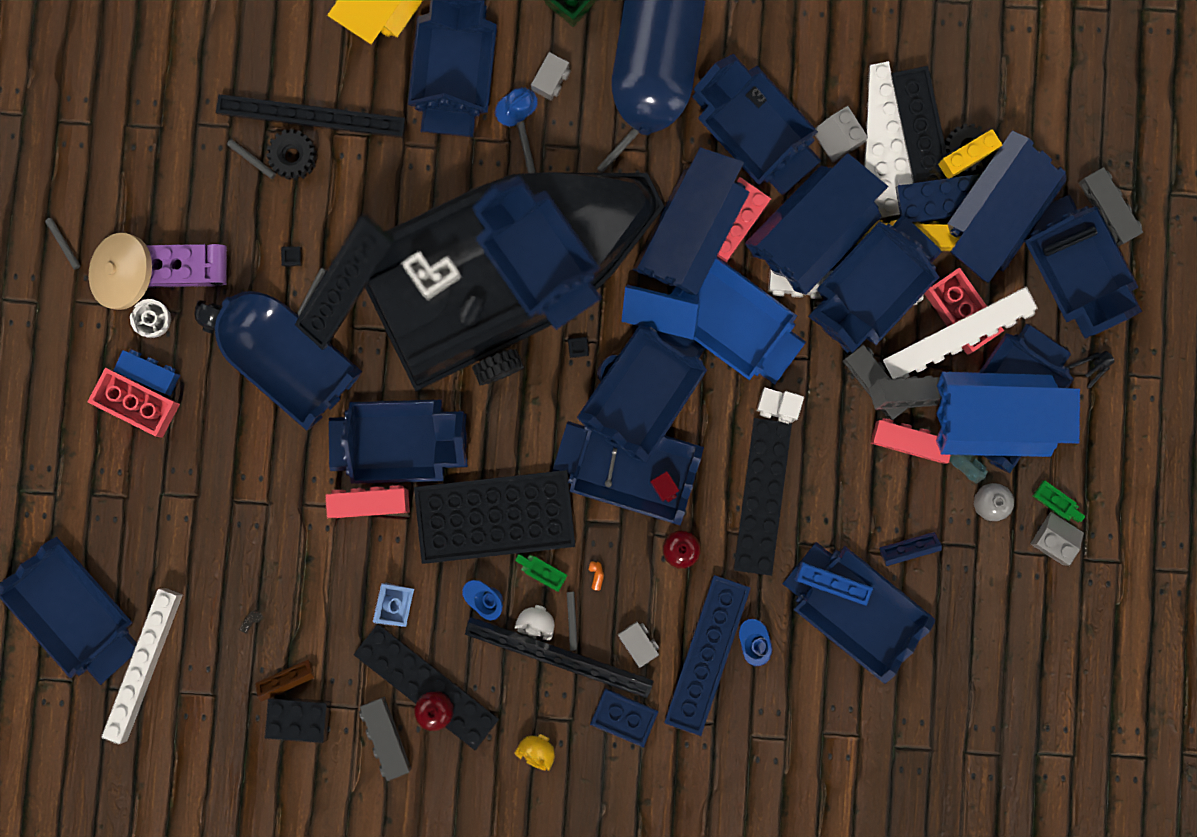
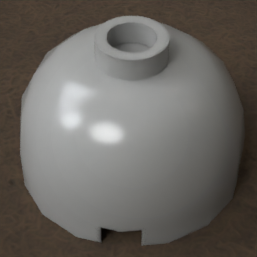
(994, 502)

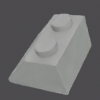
(840, 134)
(1058, 539)

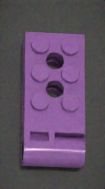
(200, 265)

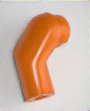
(598, 576)

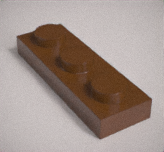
(284, 680)

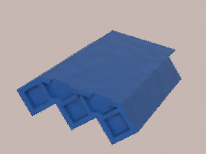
(744, 324)
(1005, 414)

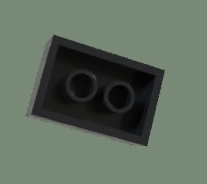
(297, 719)

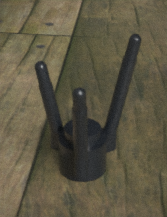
(1101, 362)

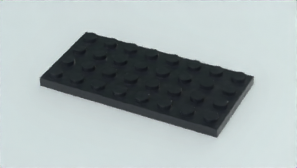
(494, 517)

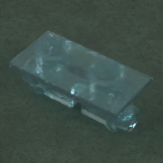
(974, 471)

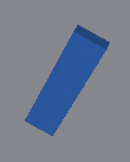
(833, 583)

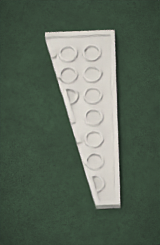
(885, 143)

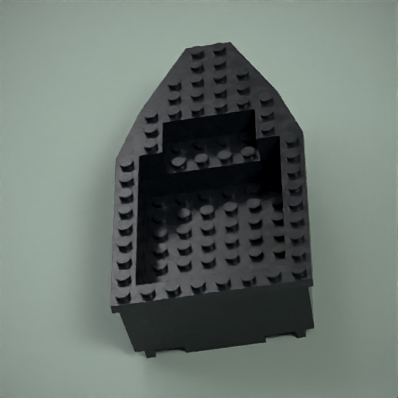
(603, 210)

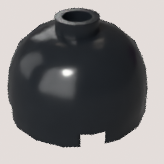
(207, 315)

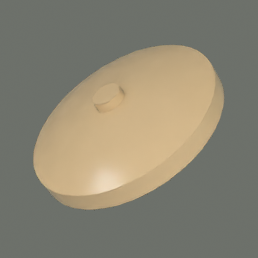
(120, 271)

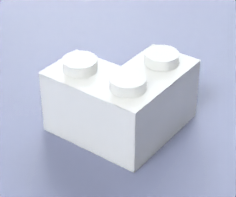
(432, 279)
(780, 405)

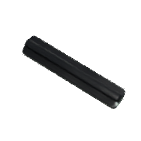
(1069, 241)

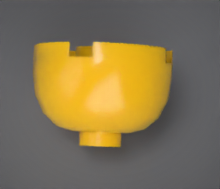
(536, 751)

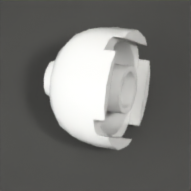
(150, 318)
(535, 623)

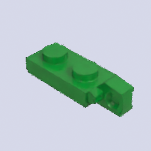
(1058, 502)
(542, 571)

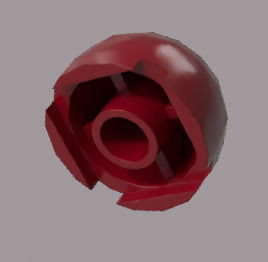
(671, 549)
(442, 710)

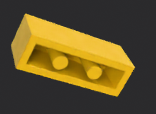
(970, 154)

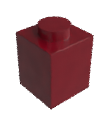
(665, 487)

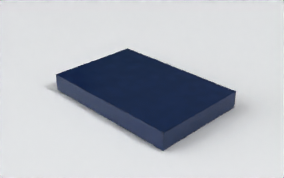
(624, 717)

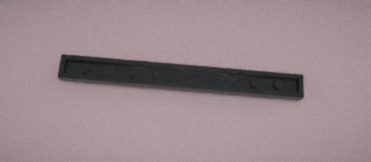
(310, 116)
(559, 657)

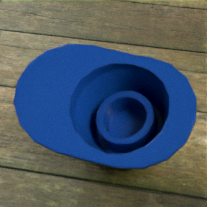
(516, 106)
(483, 599)
(755, 642)

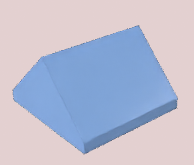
(393, 605)

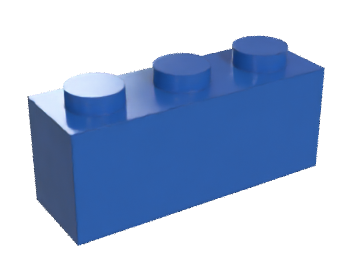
(147, 372)

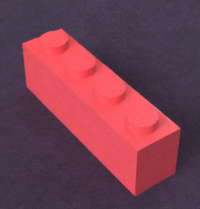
(907, 440)

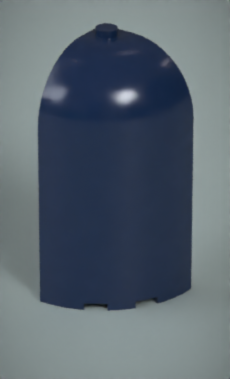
(656, 61)
(279, 359)

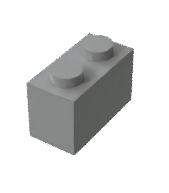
(550, 76)
(638, 643)

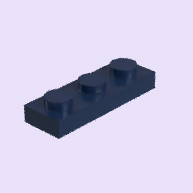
(910, 549)

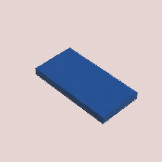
(660, 312)

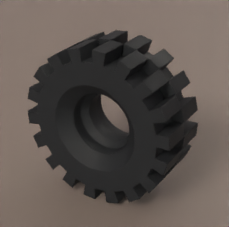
(965, 134)
(288, 141)
(497, 367)

